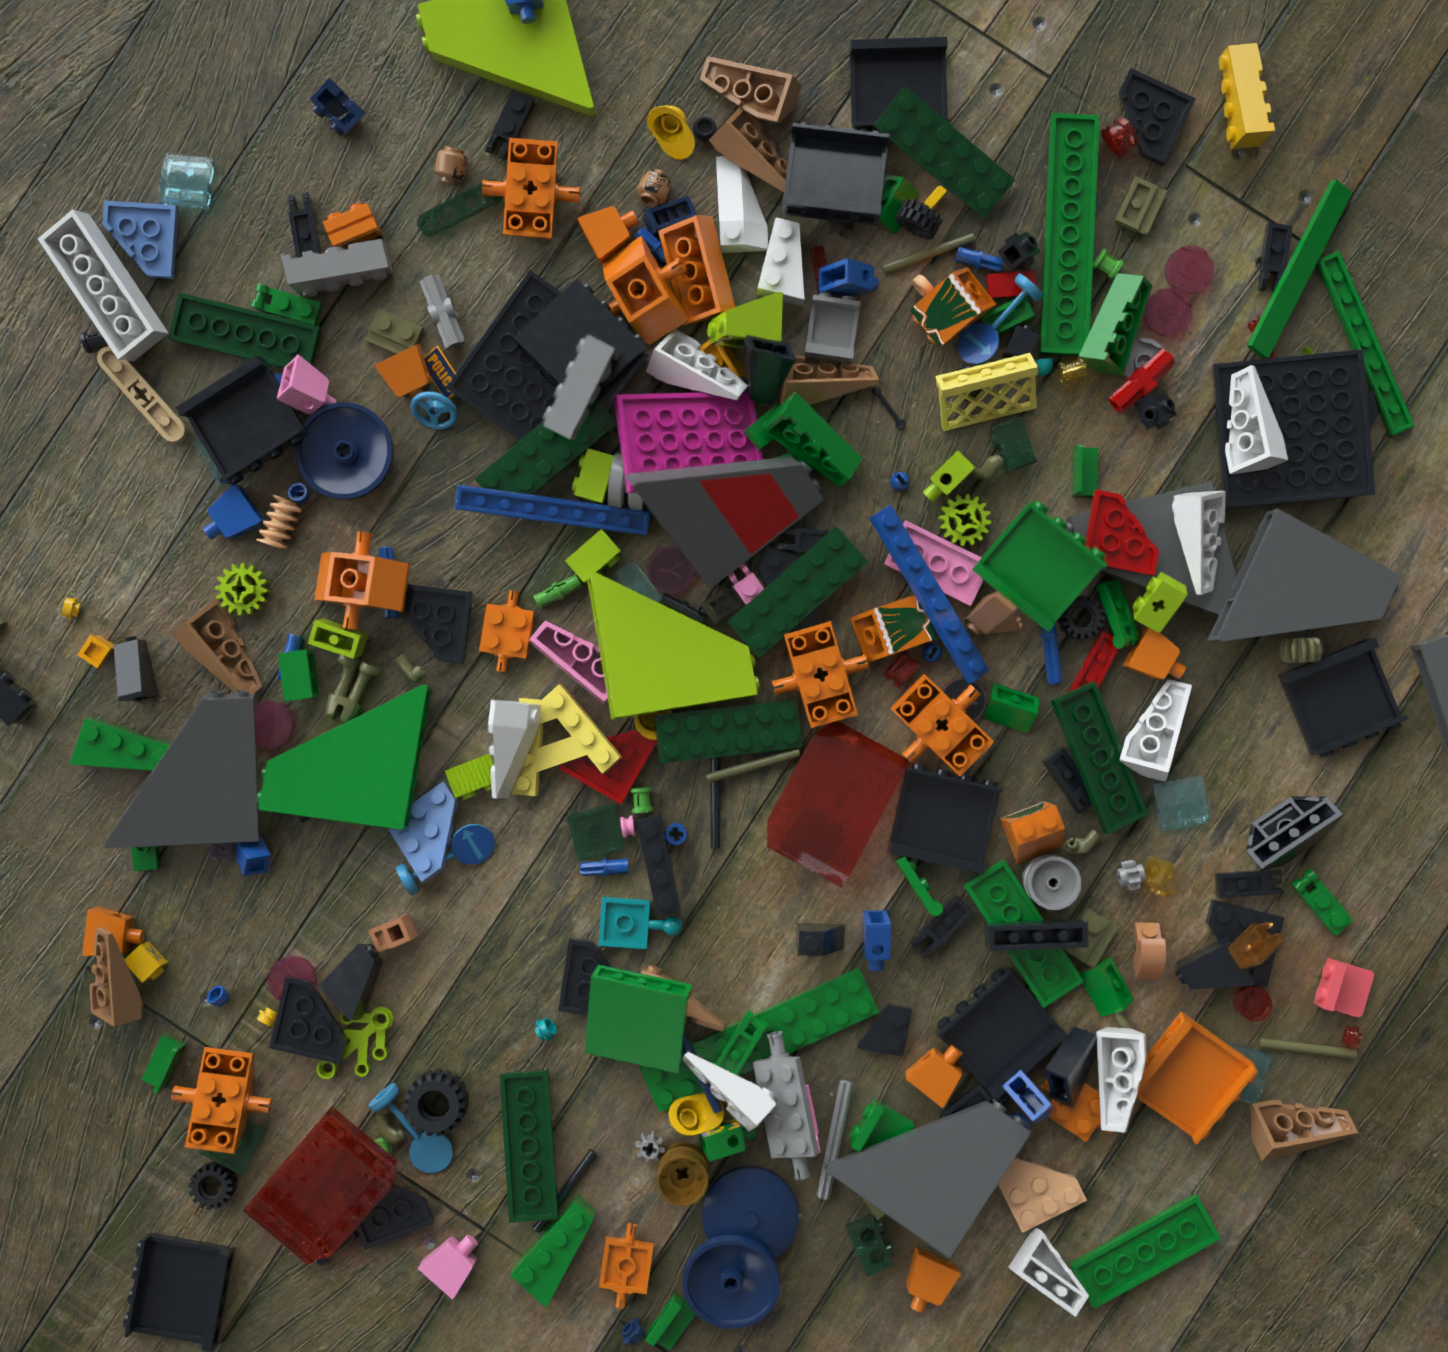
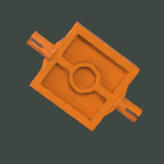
(507, 631)
(1081, 1118)
(626, 1265)

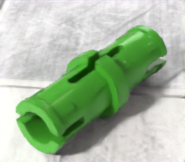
(558, 591)

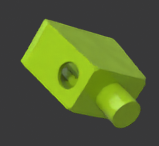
(957, 467)

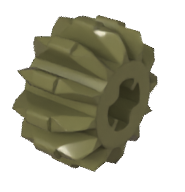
(1301, 649)

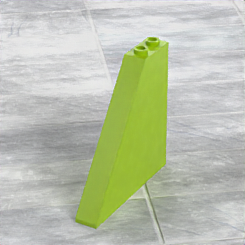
(497, 46)
(661, 657)

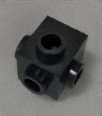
(1019, 251)
(1156, 410)

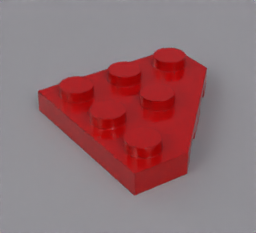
(1120, 535)
(620, 777)

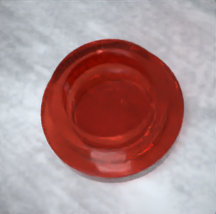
(1351, 1037)

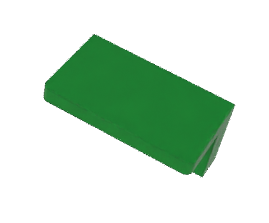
(894, 192)
(1084, 471)
(298, 675)
(1011, 708)
(1107, 988)
(163, 1062)
(670, 1322)

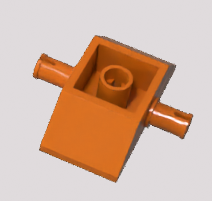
(529, 167)
(657, 308)
(361, 581)
(815, 649)
(959, 742)
(218, 1124)

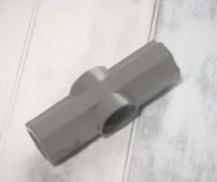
(442, 312)

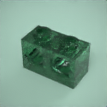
(867, 1245)

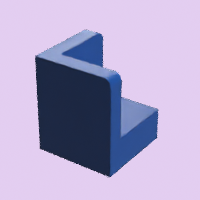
(252, 857)

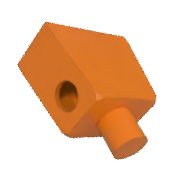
(607, 231)
(405, 372)
(1154, 656)
(116, 923)
(936, 1074)
(930, 1279)

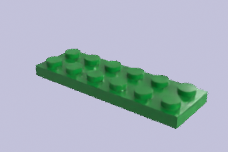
(1003, 899)
(1145, 1250)

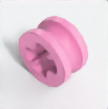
(628, 826)

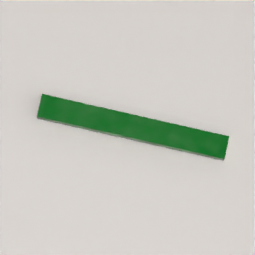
(1299, 269)
(1362, 336)

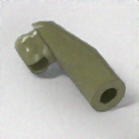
(989, 468)
(413, 673)
(1082, 846)
(386, 1131)

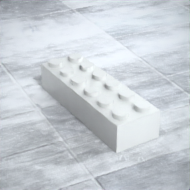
(103, 286)

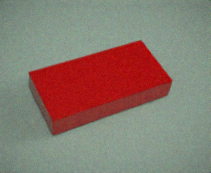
(1004, 286)

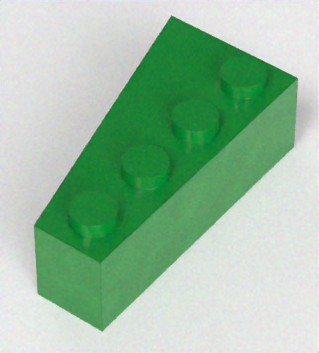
(1117, 325)
(812, 440)
(116, 747)
(551, 1254)

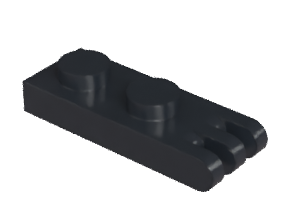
(1067, 778)
(1247, 883)

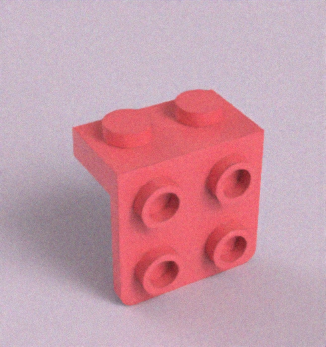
(1344, 988)

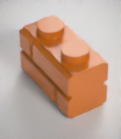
(352, 226)

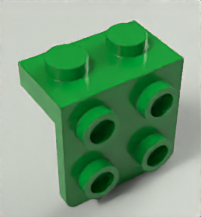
(877, 1125)

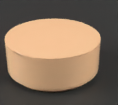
(922, 285)

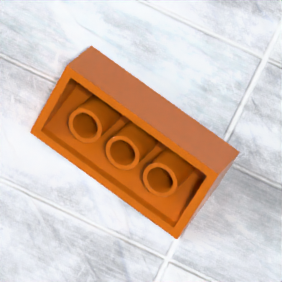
(705, 285)

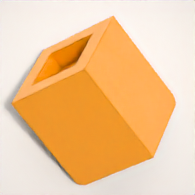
(96, 650)

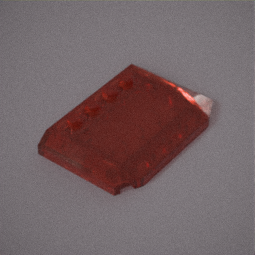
(833, 801)
(324, 1188)

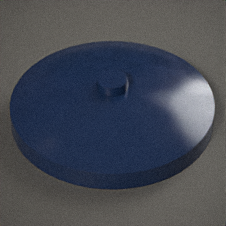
(345, 451)
(752, 1205)
(731, 1281)

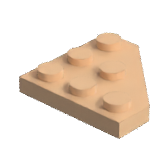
(1038, 1192)

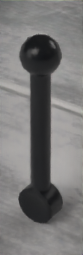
(900, 423)
(354, 1235)

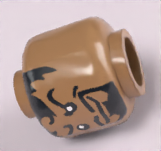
(451, 165)
(653, 188)

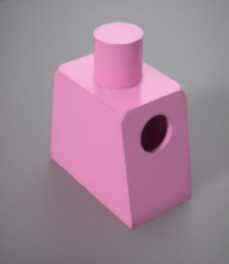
(304, 386)
(450, 1264)

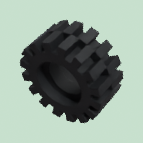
(918, 219)
(1093, 626)
(202, 1195)

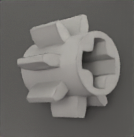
(1130, 875)
(656, 1148)

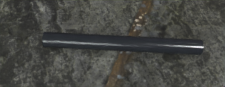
(715, 805)
(569, 1184)

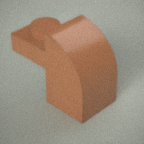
(393, 932)
(1150, 951)

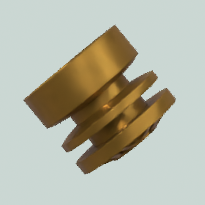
(685, 1186)

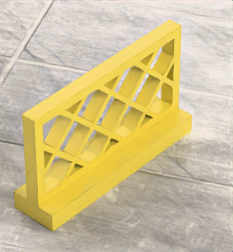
(985, 378)

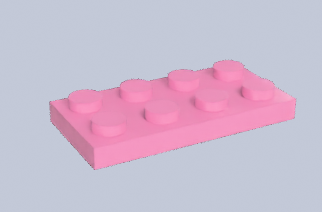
(947, 562)

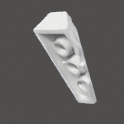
(740, 215)
(683, 364)
(1254, 432)
(1197, 524)
(513, 732)
(1154, 738)
(1120, 1071)
(745, 1100)

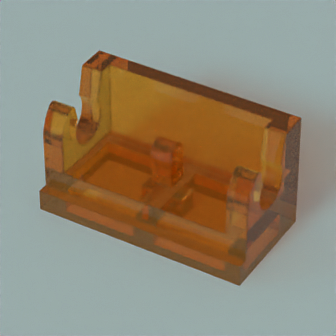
(1254, 945)

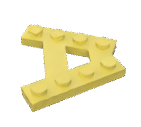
(584, 740)

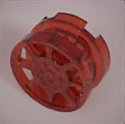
(1119, 136)
(904, 671)
(1252, 1002)

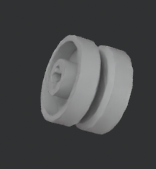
(617, 487)
(1063, 889)

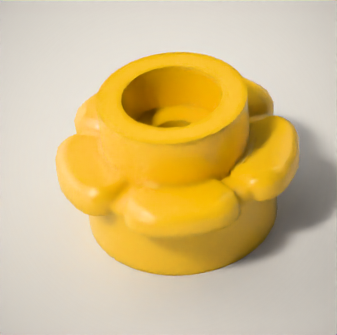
(70, 608)
(267, 1017)

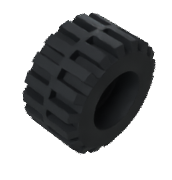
(430, 1121)

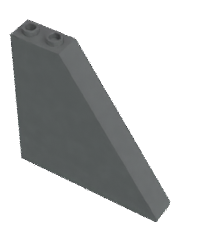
(1158, 521)
(1301, 582)
(202, 784)
(937, 1173)

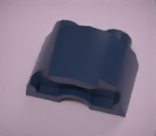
(336, 107)

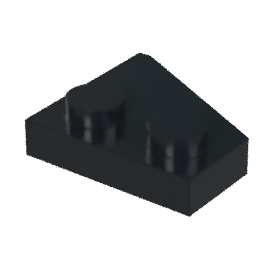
(888, 1031)

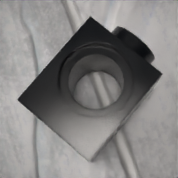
(1021, 341)

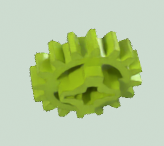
(954, 514)
(242, 598)

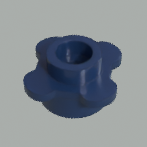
(632, 1332)

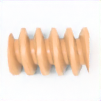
(279, 523)

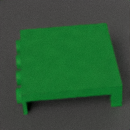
(1040, 564)
(637, 1018)

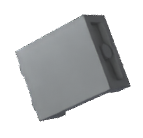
(832, 328)

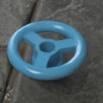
(434, 406)

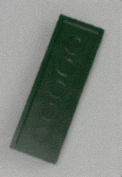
(944, 152)
(241, 331)
(544, 454)
(797, 591)
(727, 731)
(1098, 757)
(529, 1146)

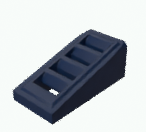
(649, 214)

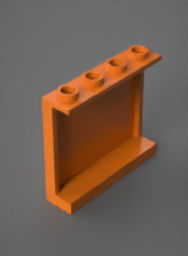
(1193, 1077)

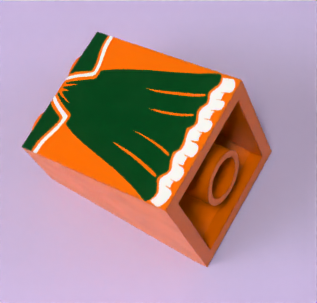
(952, 307)
(892, 628)
(1033, 831)

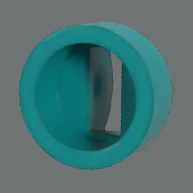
(1044, 366)

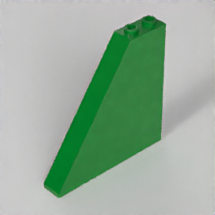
(354, 771)

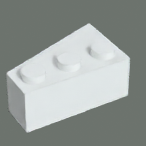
(783, 264)
(1046, 1271)

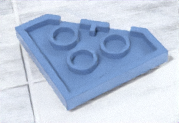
(145, 233)
(428, 832)

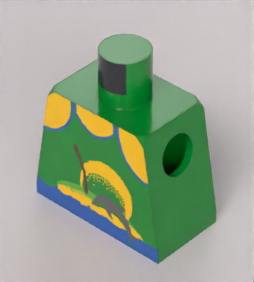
(716, 1142)

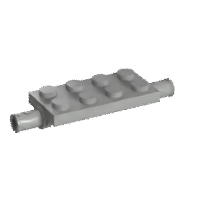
(790, 1120)

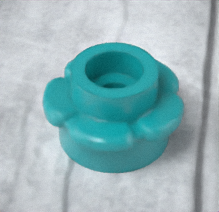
(545, 1029)

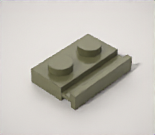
(1140, 206)
(393, 332)
(1099, 935)

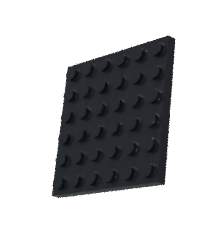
(504, 381)
(1323, 425)

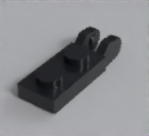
(510, 122)
(303, 226)
(1274, 253)
(803, 539)
(941, 927)

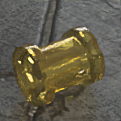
(1072, 370)

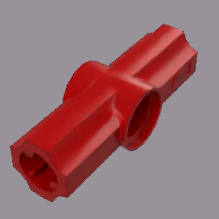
(1141, 381)

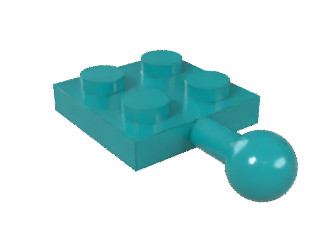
(627, 921)

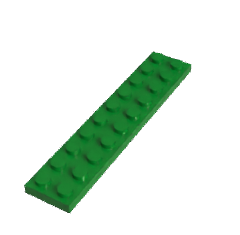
(1069, 233)
(800, 1018)

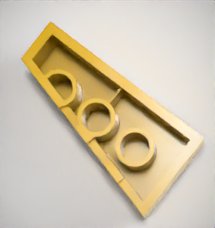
(1245, 96)

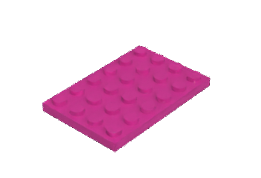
(683, 431)

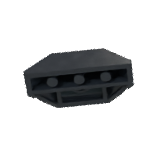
(1290, 830)

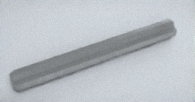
(835, 1137)

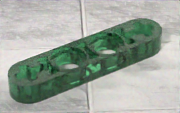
(462, 211)

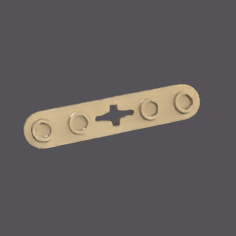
(156, 412)

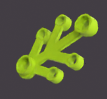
(360, 1039)

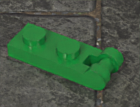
(287, 305)
(1118, 614)
(919, 885)
(1322, 902)
(741, 1043)

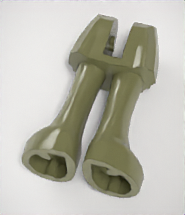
(339, 698)

